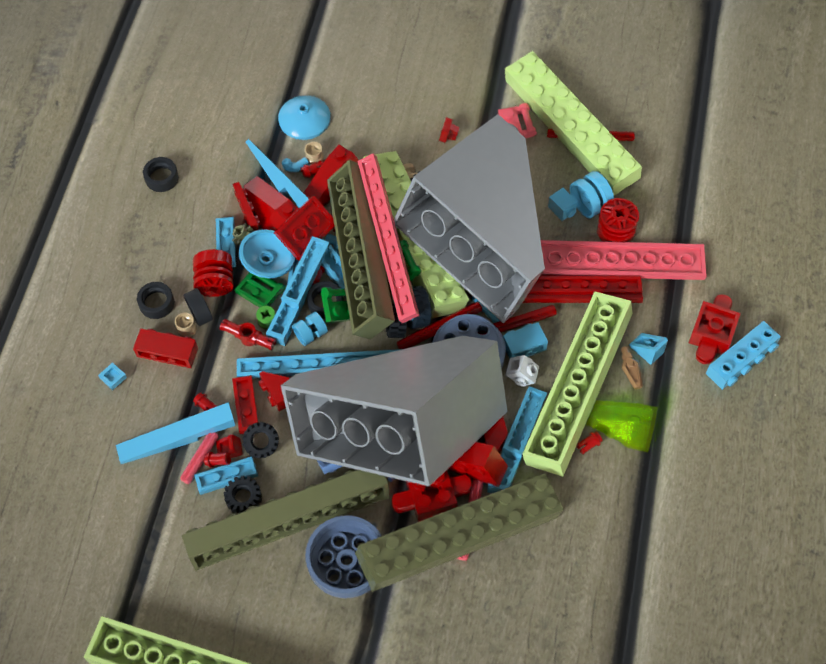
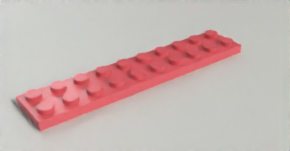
(624, 259)

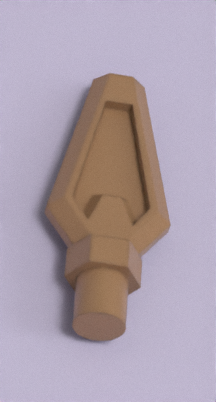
(631, 368)

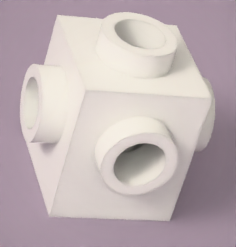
(522, 370)

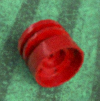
(617, 221)
(213, 272)

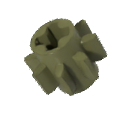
(240, 233)

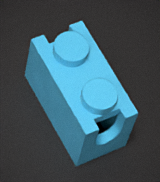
(525, 341)

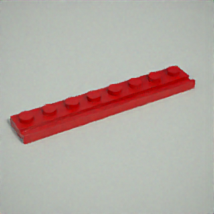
(581, 288)

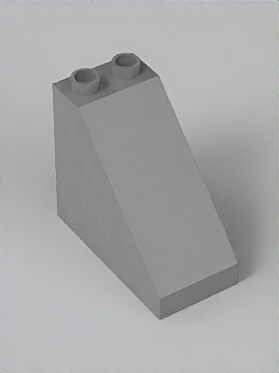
(479, 216)
(399, 410)

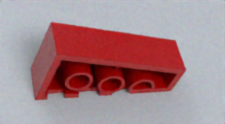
(481, 463)

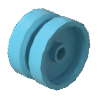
(591, 193)

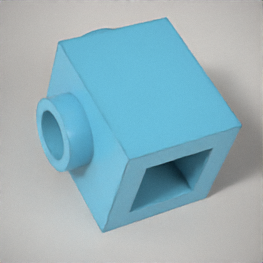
(562, 204)

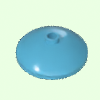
(306, 123)
(265, 246)

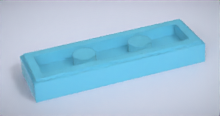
(224, 236)
(220, 476)

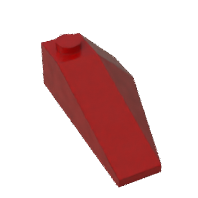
(334, 161)
(269, 204)

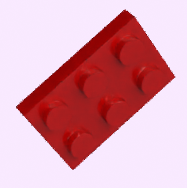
(307, 221)

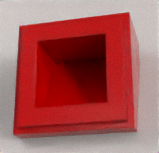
(230, 444)

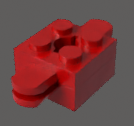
(714, 328)
(433, 501)

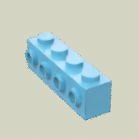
(743, 355)

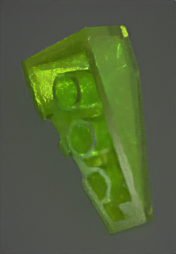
(624, 422)

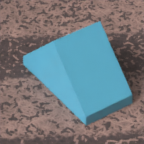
(649, 346)

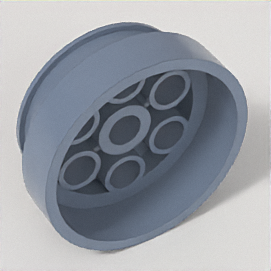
(474, 324)
(321, 544)

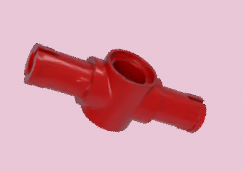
(255, 338)

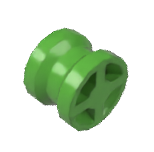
(264, 322)

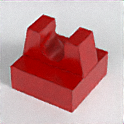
(449, 131)

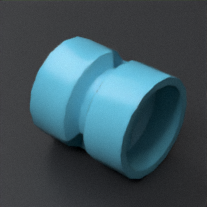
(304, 332)

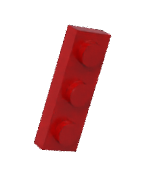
(246, 207)
(244, 402)

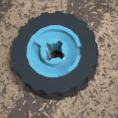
(424, 309)

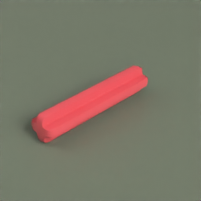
(198, 458)

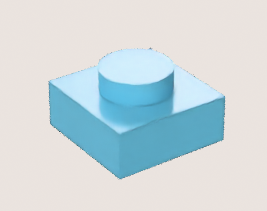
(112, 376)

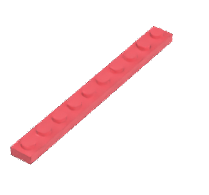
(388, 239)

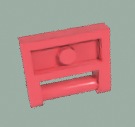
(511, 116)

